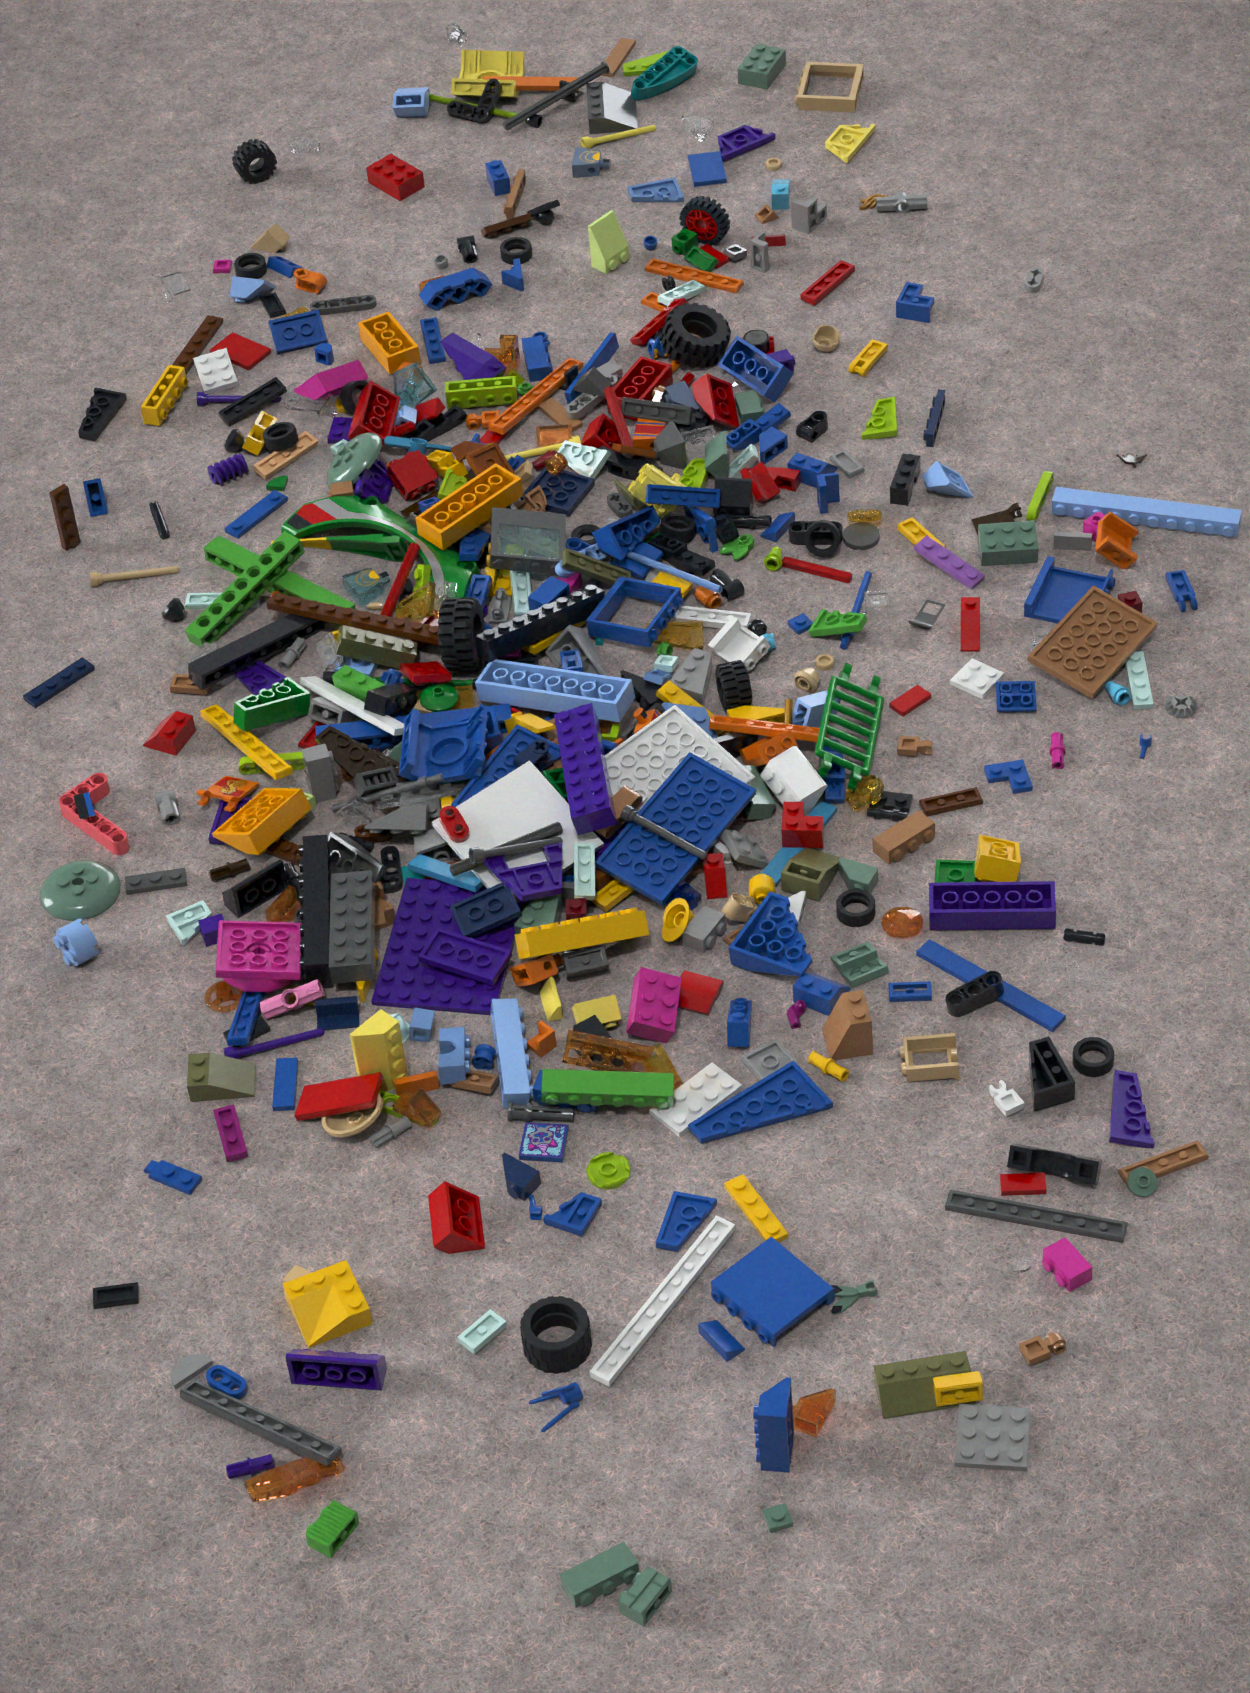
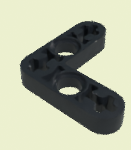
(481, 109)
(394, 876)

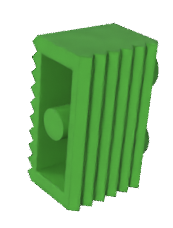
(331, 1528)

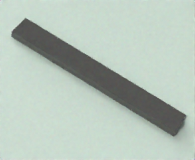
(1036, 1216)
(261, 1422)

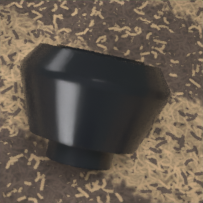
(234, 441)
(174, 610)

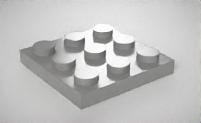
(992, 1437)

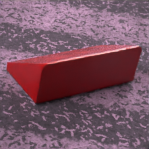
(774, 240)
(429, 409)

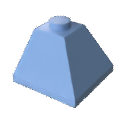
(248, 288)
(946, 481)

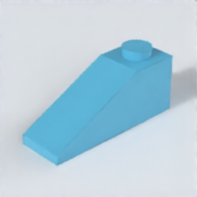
(780, 194)

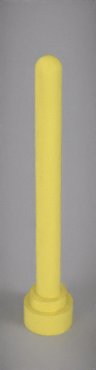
(589, 142)
(540, 451)

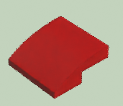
(698, 992)

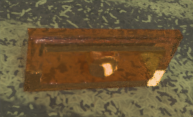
(553, 434)

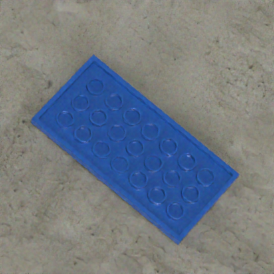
(692, 804)

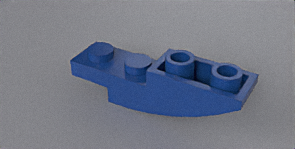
(749, 431)
(835, 780)

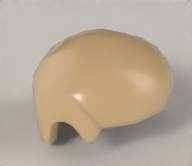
(826, 335)

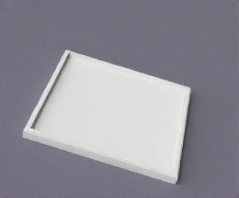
(511, 809)

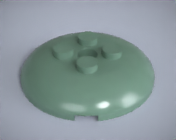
(354, 458)
(80, 890)

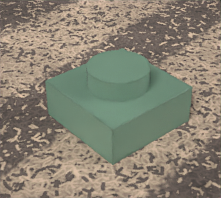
(777, 1518)

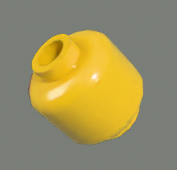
(760, 886)

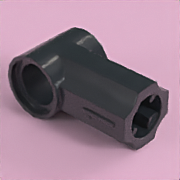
(467, 248)
(731, 588)

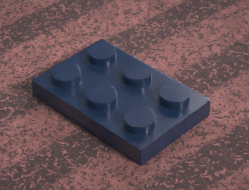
(485, 910)

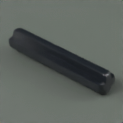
(159, 520)

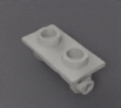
(500, 607)

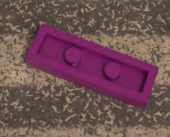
(230, 1133)

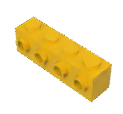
(164, 395)

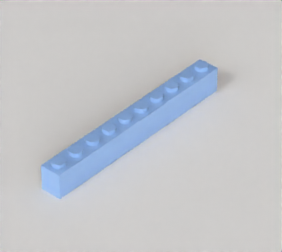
(1148, 511)

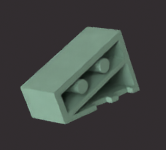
(540, 912)

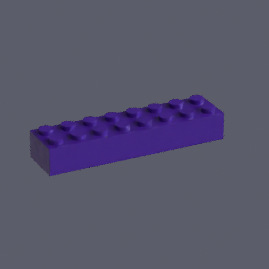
(585, 769)

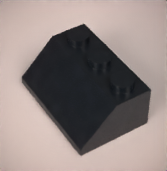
(256, 889)

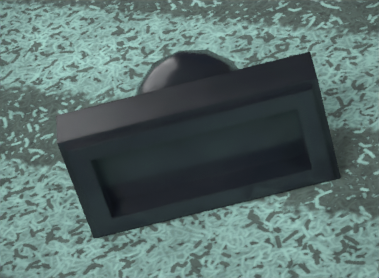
(545, 212)

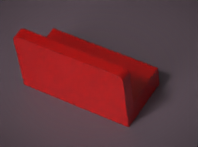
(763, 484)

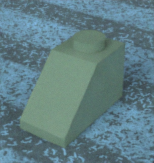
(858, 875)

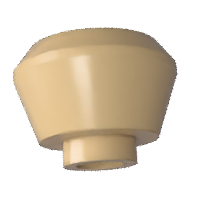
(807, 679)

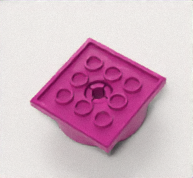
(258, 954)

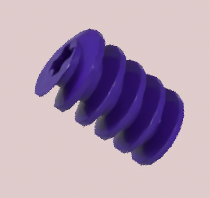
(227, 468)

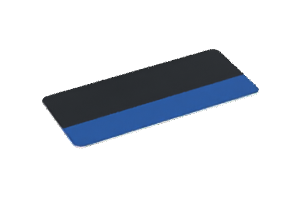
(84, 805)

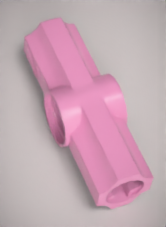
(280, 1004)

